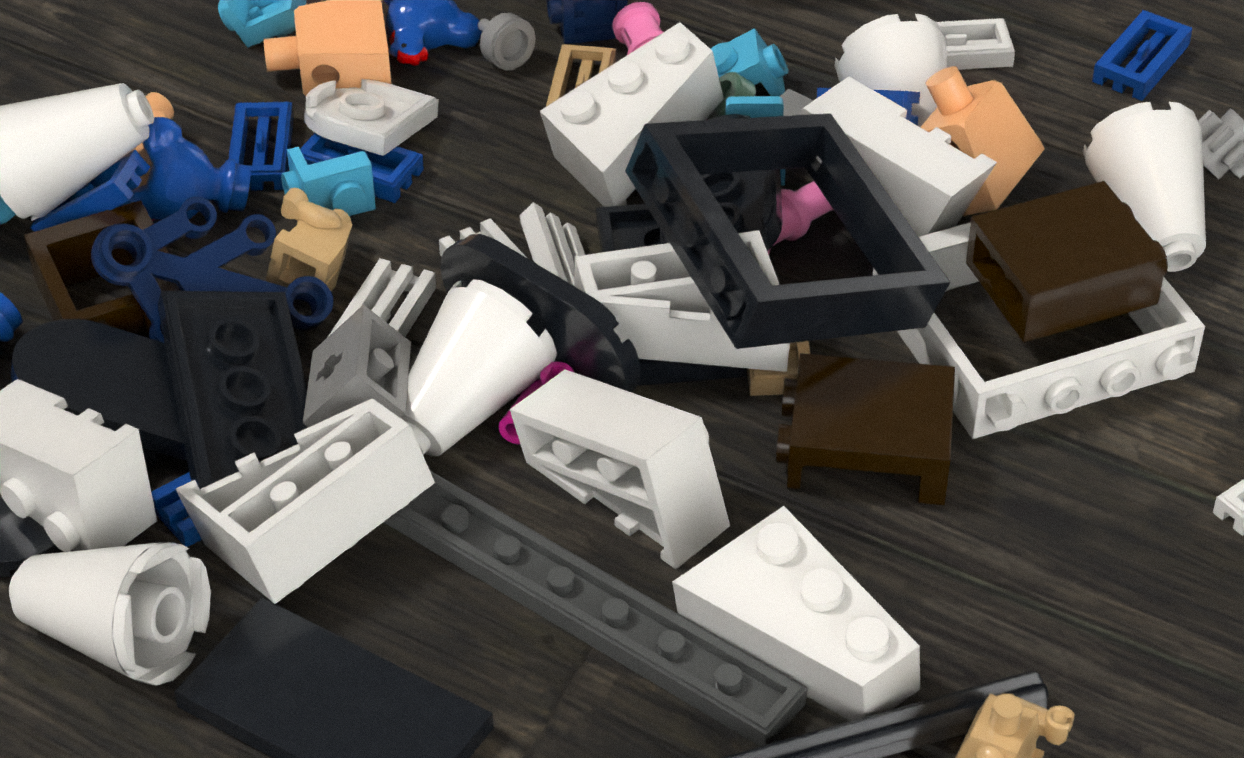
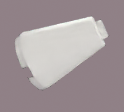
(896, 57)
(65, 142)
(1156, 169)
(472, 364)
(118, 605)

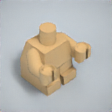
(313, 246)
(1011, 726)

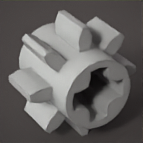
(1223, 143)

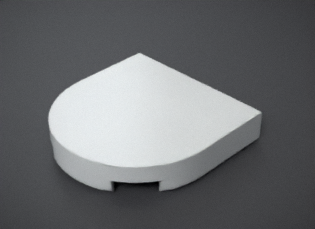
(370, 116)

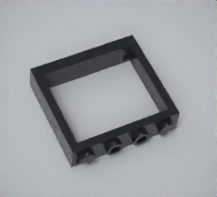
(751, 311)

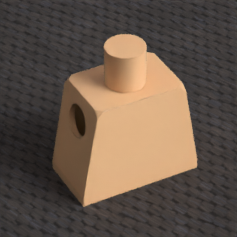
(334, 43)
(984, 122)

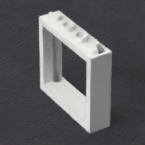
(1161, 354)

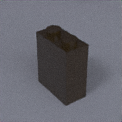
(1065, 260)

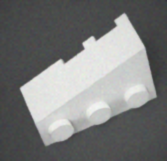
(602, 119)
(915, 167)
(666, 311)
(629, 455)
(71, 471)
(312, 501)
(802, 616)

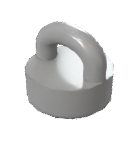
(506, 40)

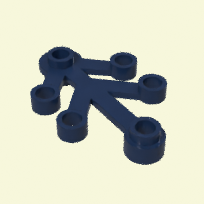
(201, 268)

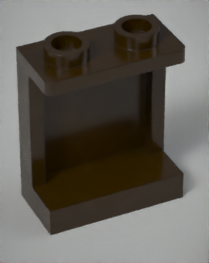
(869, 420)

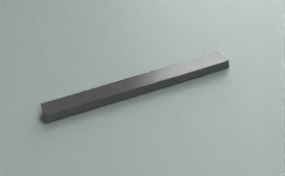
(603, 611)

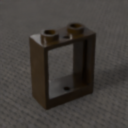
(63, 258)

